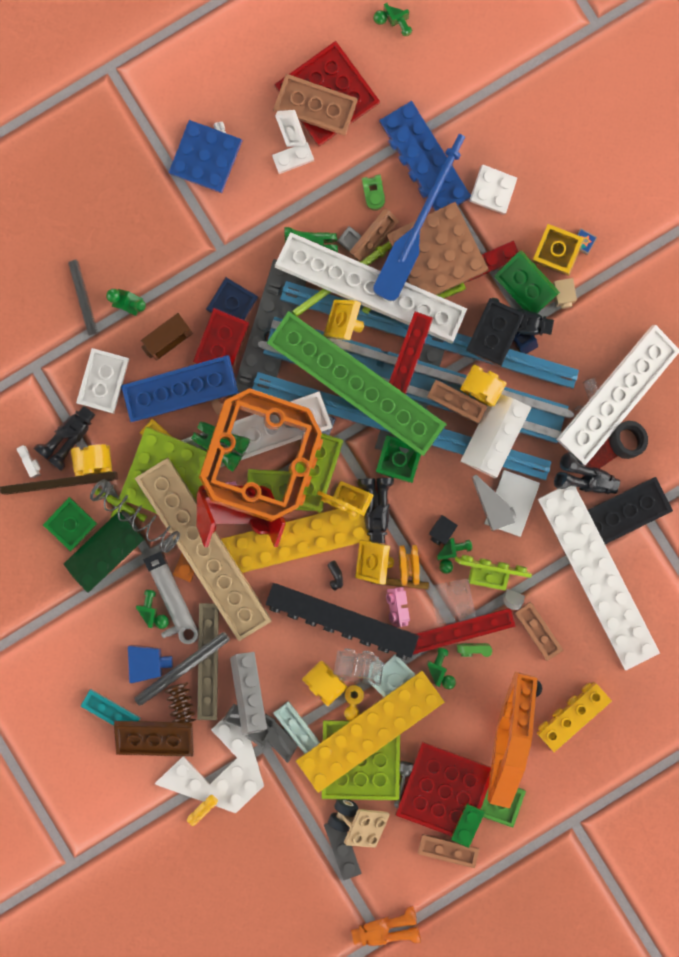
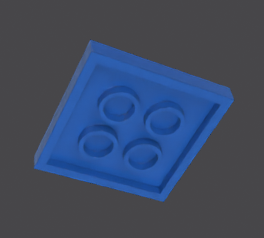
(205, 156)

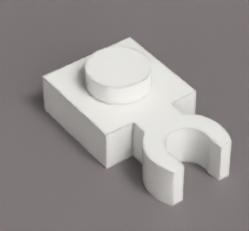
(32, 466)

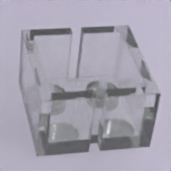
(452, 601)
(354, 666)

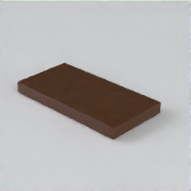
(154, 738)

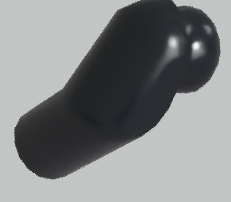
(337, 574)

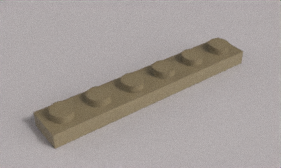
(209, 666)

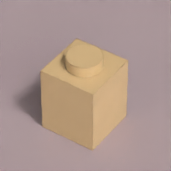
(567, 293)

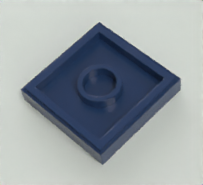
(233, 299)

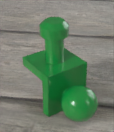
(394, 16)
(126, 301)
(449, 551)
(149, 613)
(438, 672)

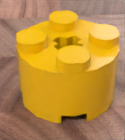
(483, 386)
(91, 460)
(324, 683)

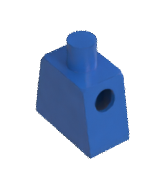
(146, 663)

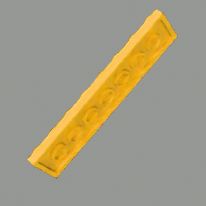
(299, 539)
(370, 731)

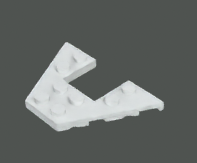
(233, 786)

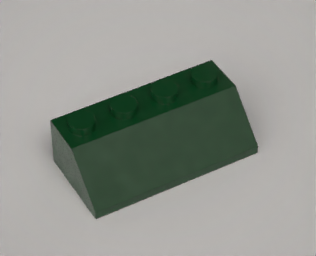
(103, 552)

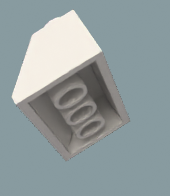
(495, 435)

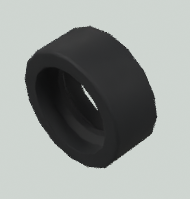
(641, 436)

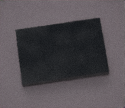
(495, 332)

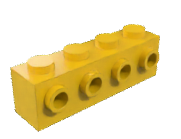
(574, 716)

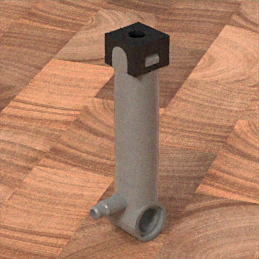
(172, 598)

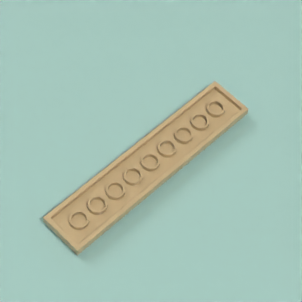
(212, 563)

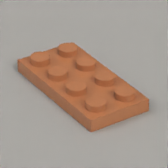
(316, 104)

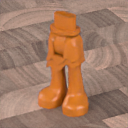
(376, 932)

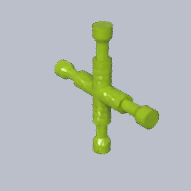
(125, 507)

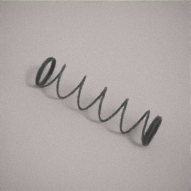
(134, 515)

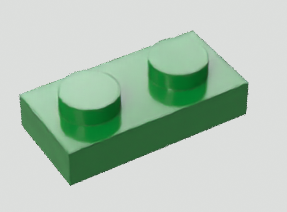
(467, 825)

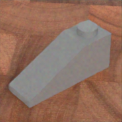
(495, 508)

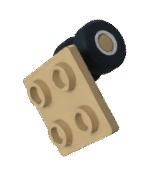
(363, 829)

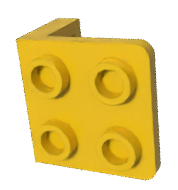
(348, 499)

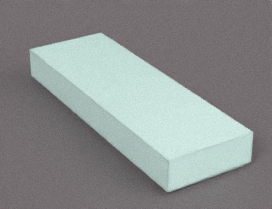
(296, 727)

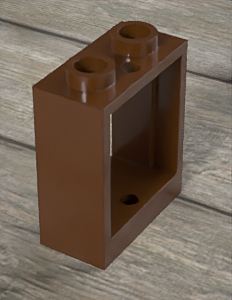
(166, 337)

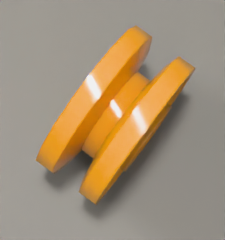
(409, 565)

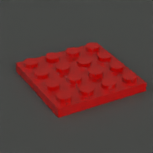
(334, 71)
(441, 788)

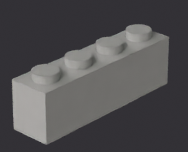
(248, 693)

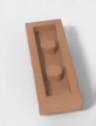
(374, 235)
(457, 401)
(538, 631)
(448, 851)

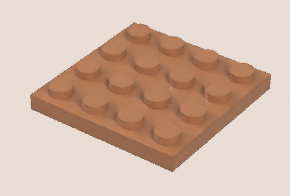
(445, 251)

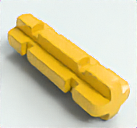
(202, 810)

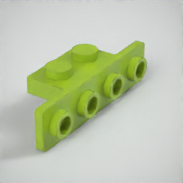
(491, 575)

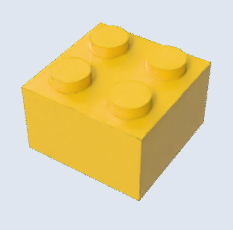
(558, 249)

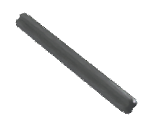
(182, 668)

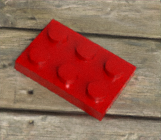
(221, 337)

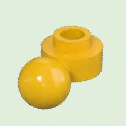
(352, 711)

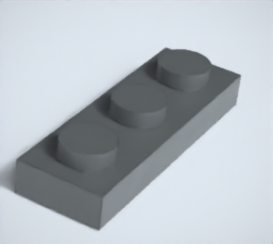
(343, 853)

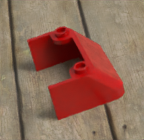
(211, 514)

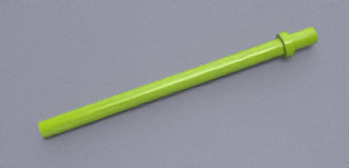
(380, 252)

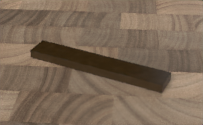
(58, 483)

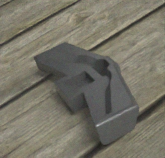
(273, 734)

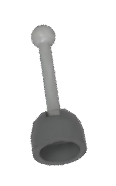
(405, 770)

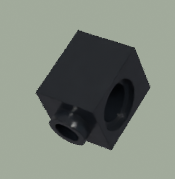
(442, 530)

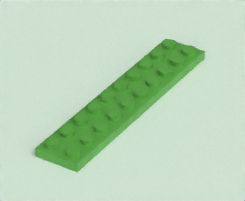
(356, 383)

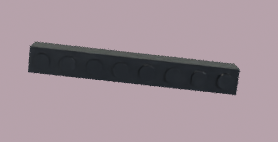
(343, 620)

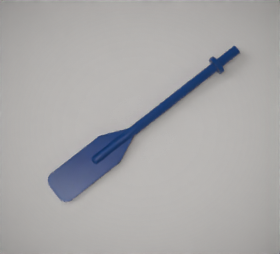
(406, 249)

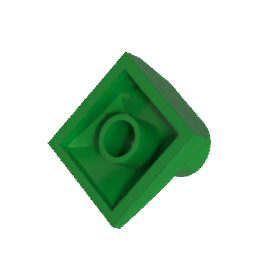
(396, 463)

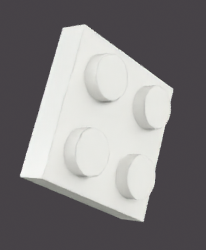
(493, 189)

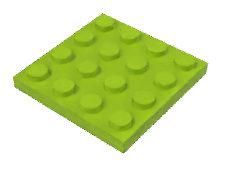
(152, 450)
(371, 779)

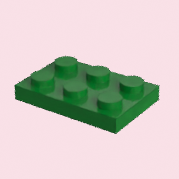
(526, 283)

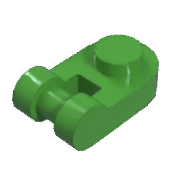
(374, 199)
(468, 649)

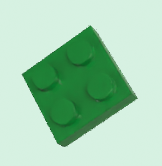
(70, 524)

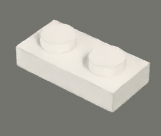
(290, 128)
(293, 158)

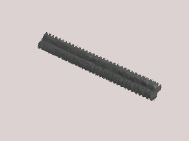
(77, 279)

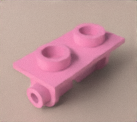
(395, 598)

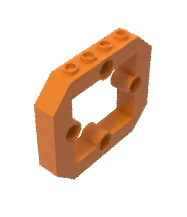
(288, 414)
(512, 740)

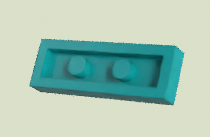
(107, 709)

